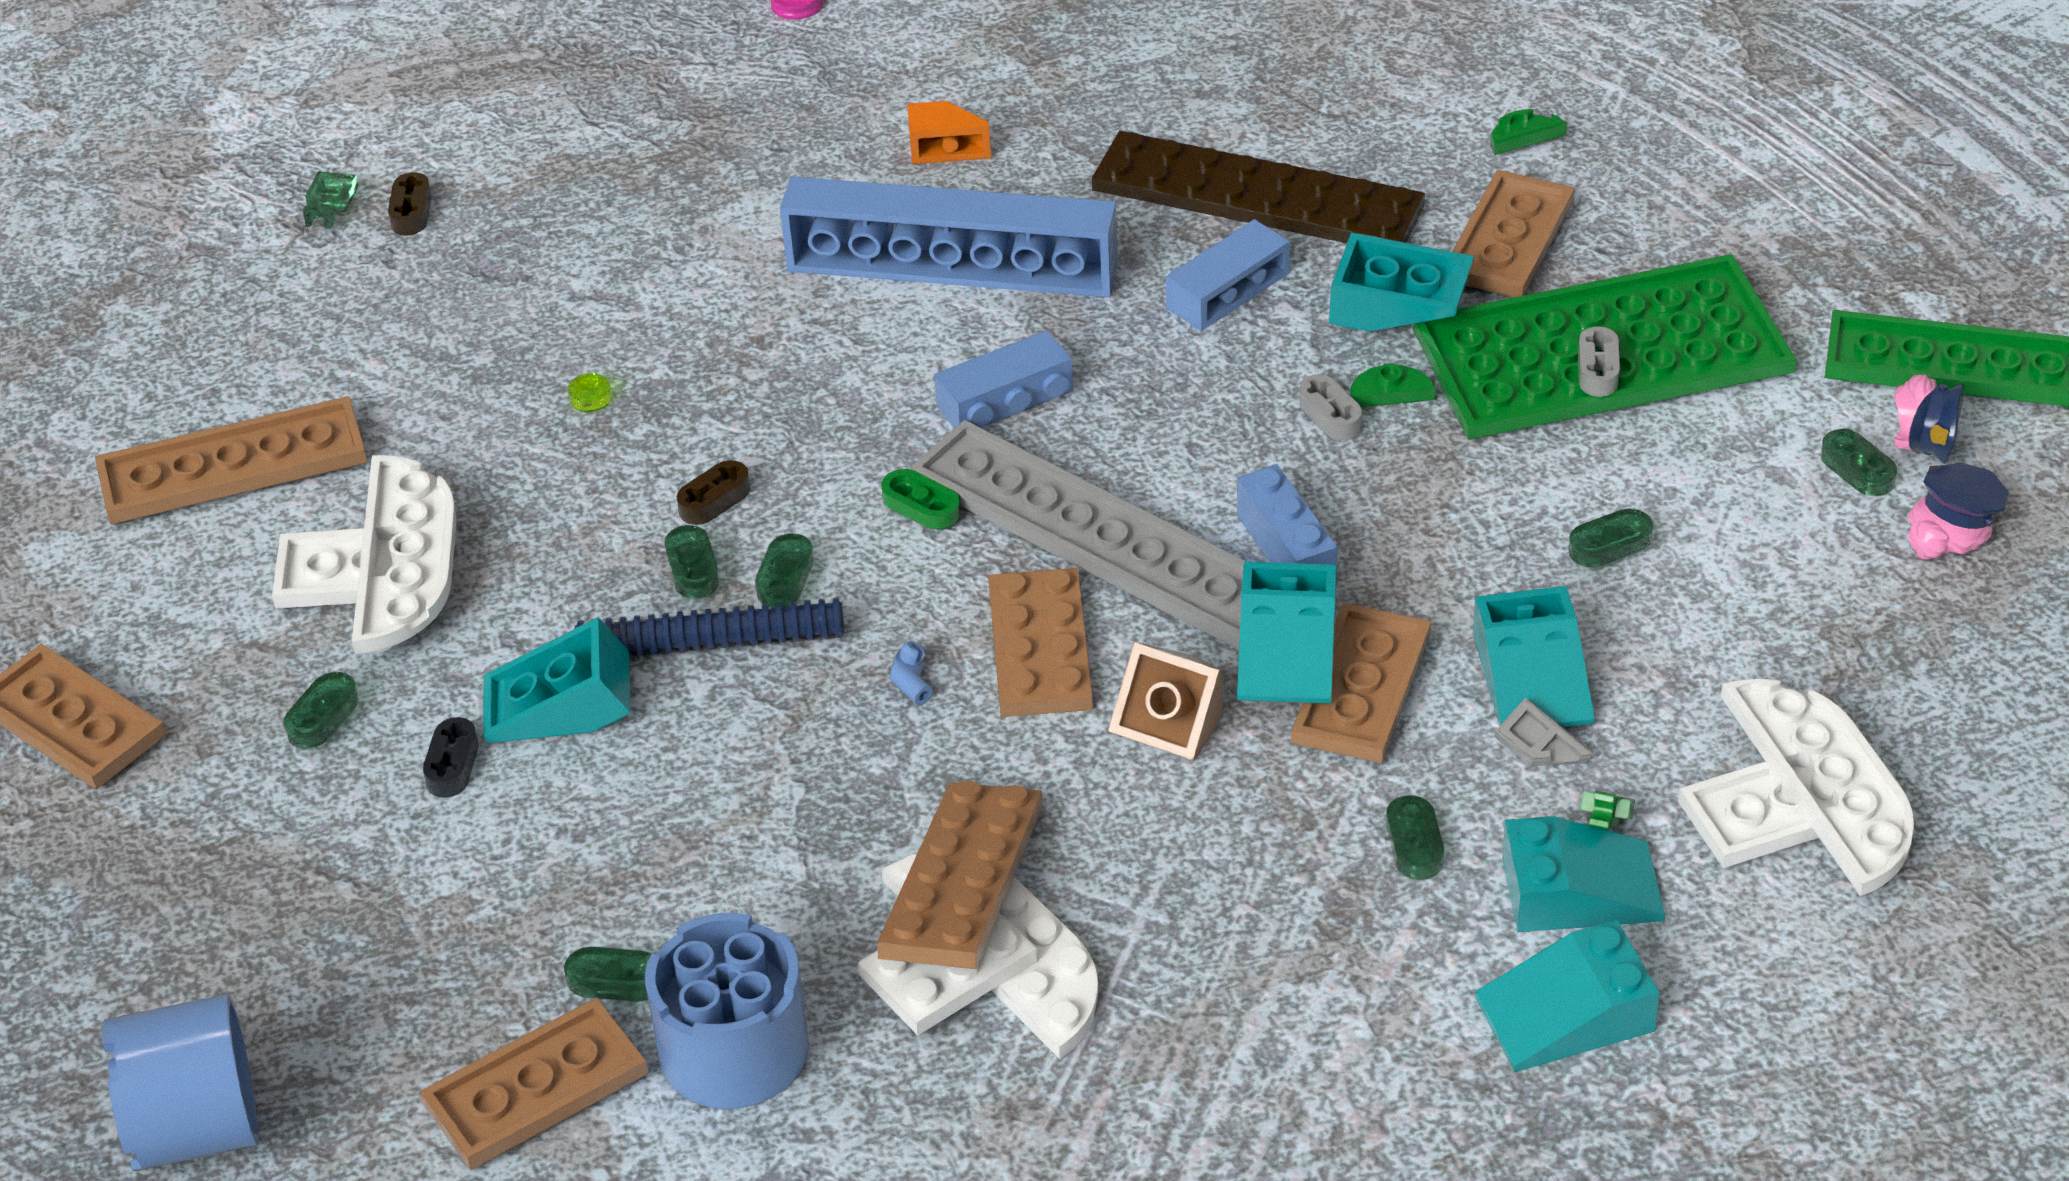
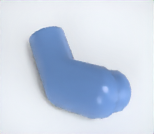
(907, 671)

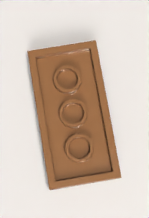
(1513, 231)
(1040, 642)
(1371, 678)
(74, 717)
(533, 1083)

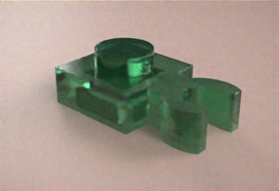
(329, 194)

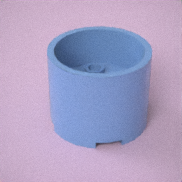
(727, 1011)
(180, 1082)

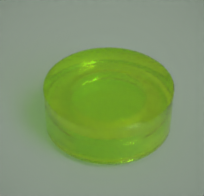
(589, 392)

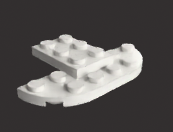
(390, 568)
(1813, 785)
(1027, 964)

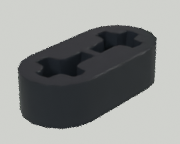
(441, 756)

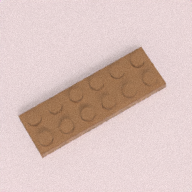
(230, 460)
(960, 875)

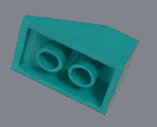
(1395, 284)
(559, 687)
(1577, 875)
(1571, 998)

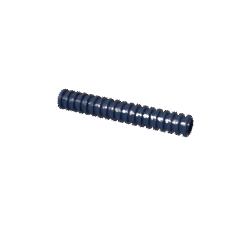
(728, 627)

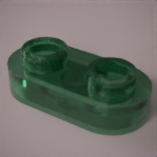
(1858, 462)
(1610, 537)
(691, 561)
(784, 570)
(321, 710)
(1411, 827)
(617, 973)

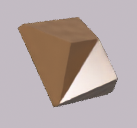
(1168, 700)

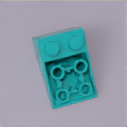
(1286, 632)
(1534, 653)

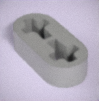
(1592, 361)
(1337, 403)

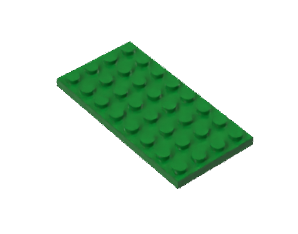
(1676, 332)

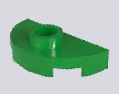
(1524, 129)
(1391, 385)

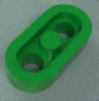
(920, 499)

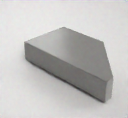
(1539, 738)

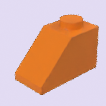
(946, 133)

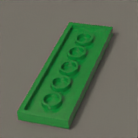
(1984, 359)

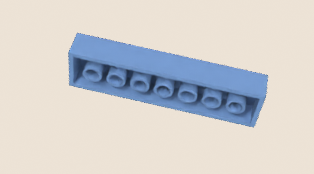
(950, 236)

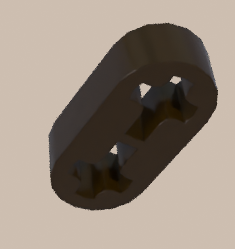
(416, 205)
(713, 492)

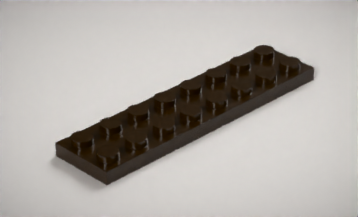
(1255, 189)

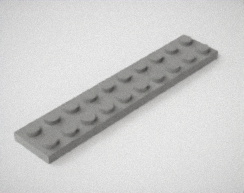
(1091, 528)

